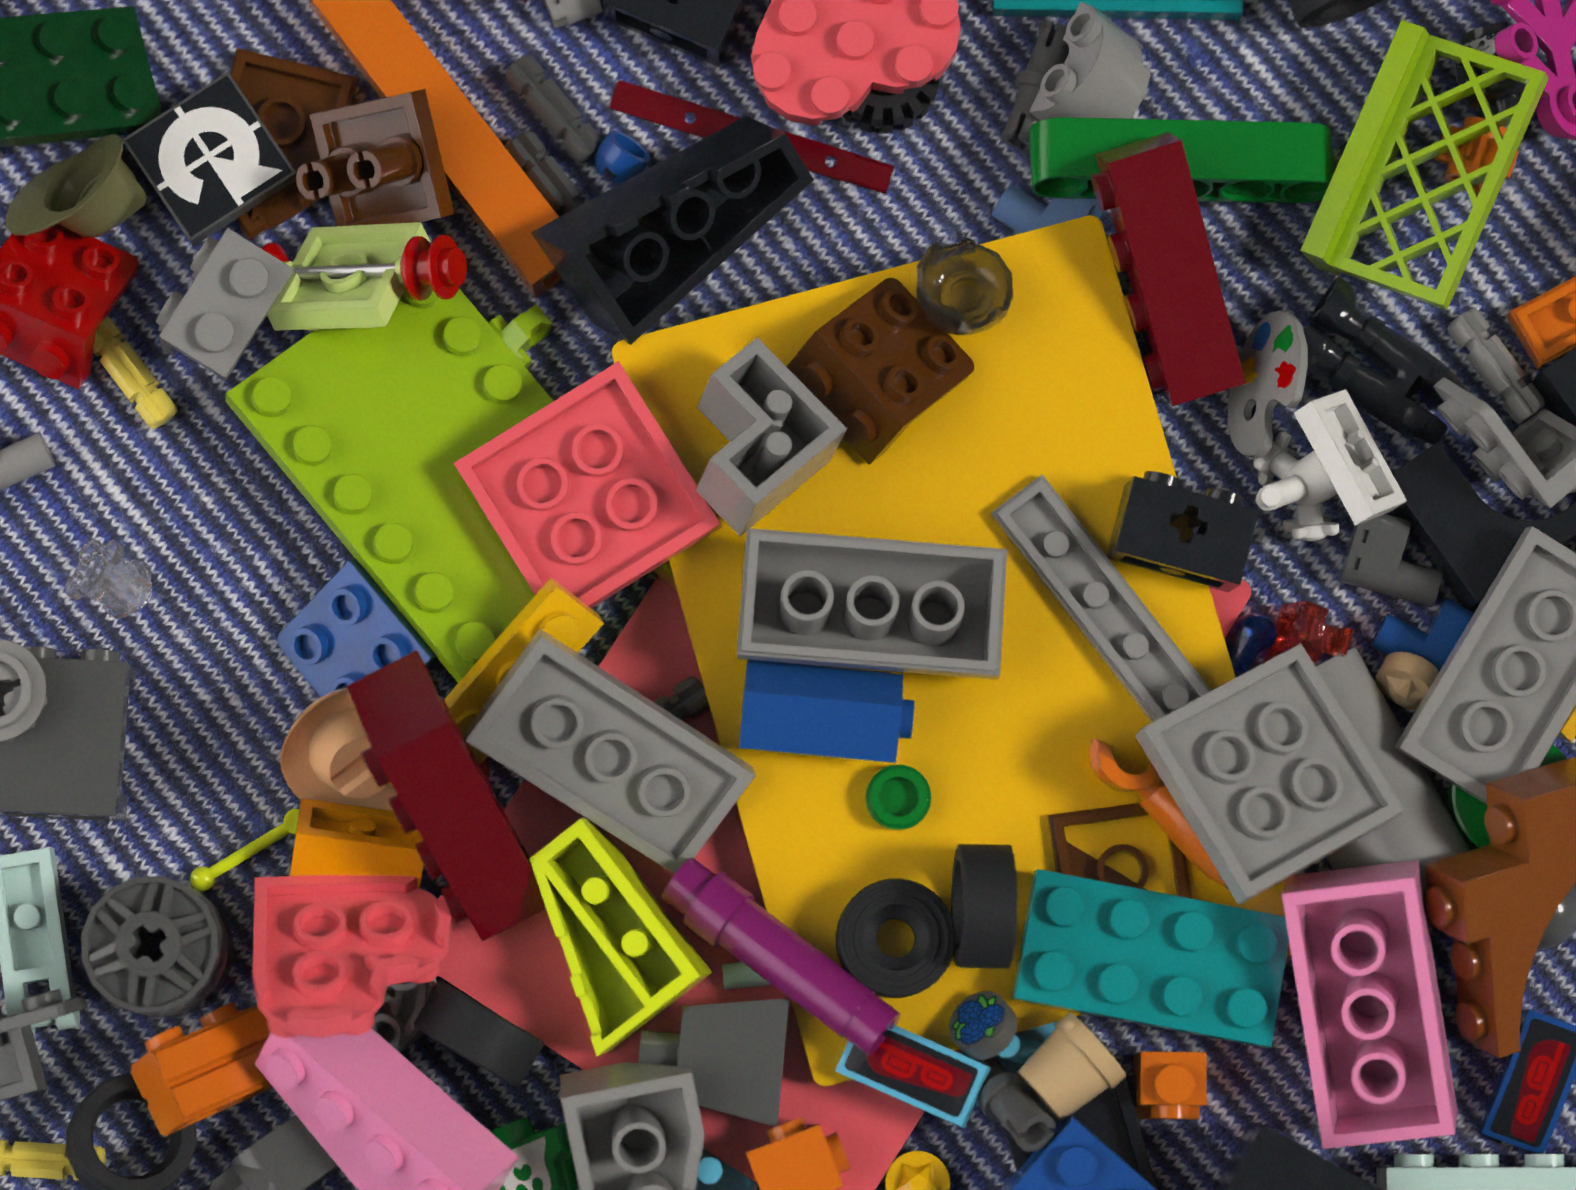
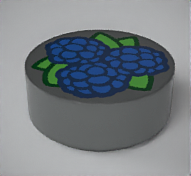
(982, 1025)

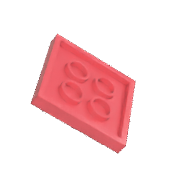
(588, 491)

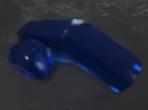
(1247, 639)

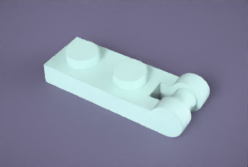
(33, 932)

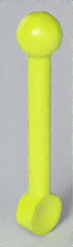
(203, 878)

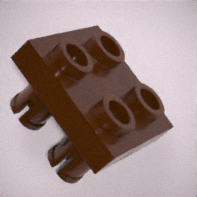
(378, 162)

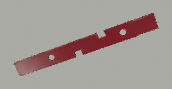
(671, 112)

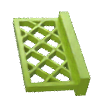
(1371, 156)

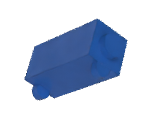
(824, 711)

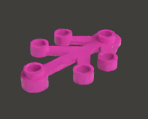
(1555, 35)

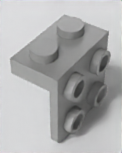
(224, 304)
(1530, 461)

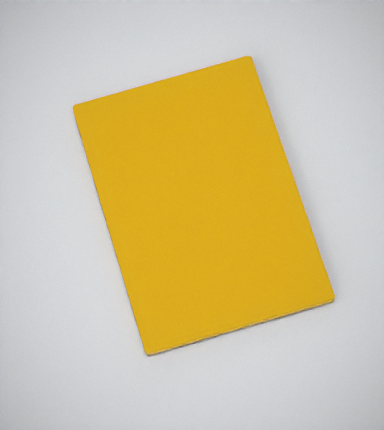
(1050, 397)

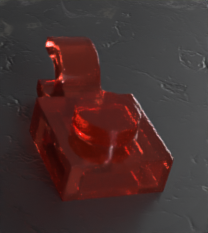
(1305, 625)

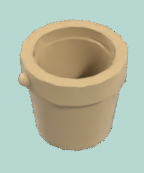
(1070, 1068)

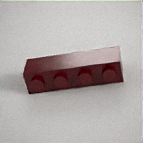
(1168, 268)

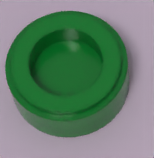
(898, 797)

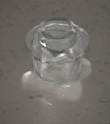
(110, 579)

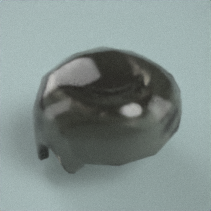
(963, 287)

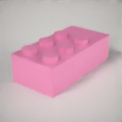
(1370, 1004)

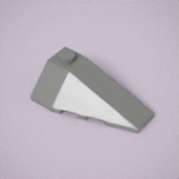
(633, 1127)

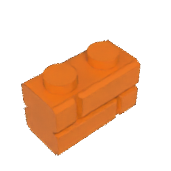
(204, 1070)

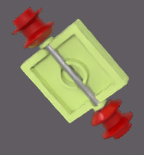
(361, 272)

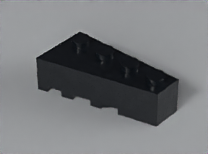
(672, 225)

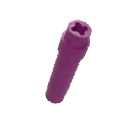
(729, 918)

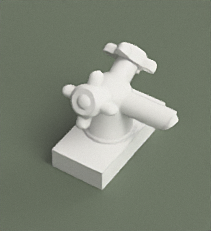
(1342, 464)

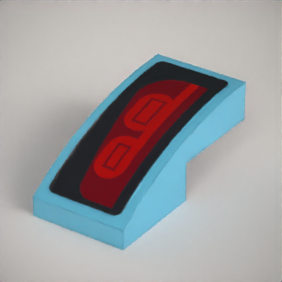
(919, 1074)

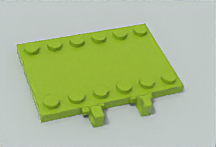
(372, 444)

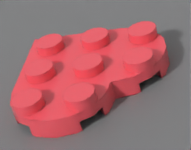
(829, 54)
(336, 944)

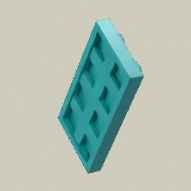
(1151, 959)

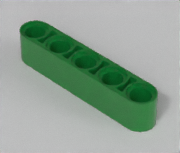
(1224, 157)

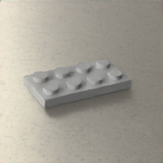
(1507, 675)
(609, 752)

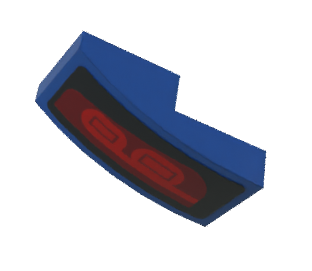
(1533, 1084)

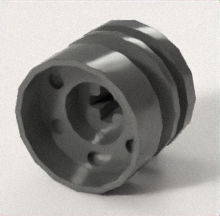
(195, 951)

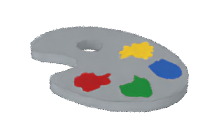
(1274, 373)

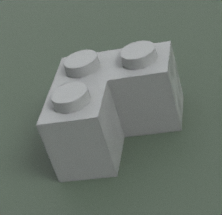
(774, 432)

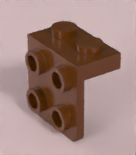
(880, 367)

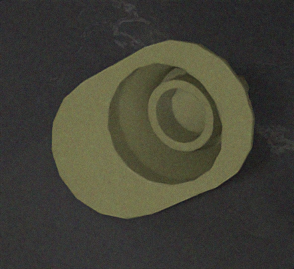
(79, 193)

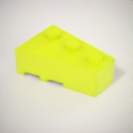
(615, 934)

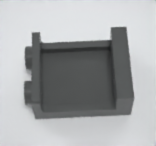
(76, 750)

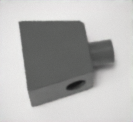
(732, 1055)

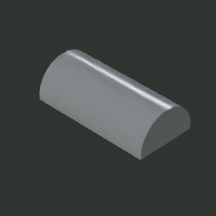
(872, 604)
(1426, 826)

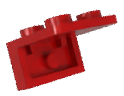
(56, 297)

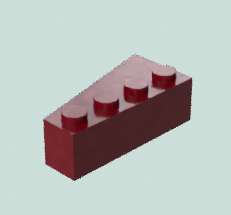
(444, 797)

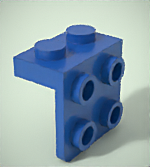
(349, 632)

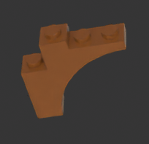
(1504, 897)

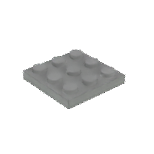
(1269, 773)

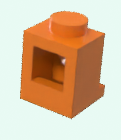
(1170, 1085)

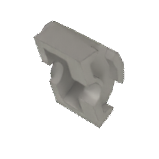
(1100, 74)

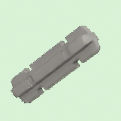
(1496, 365)

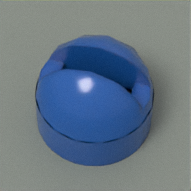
(621, 156)

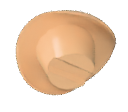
(324, 755)

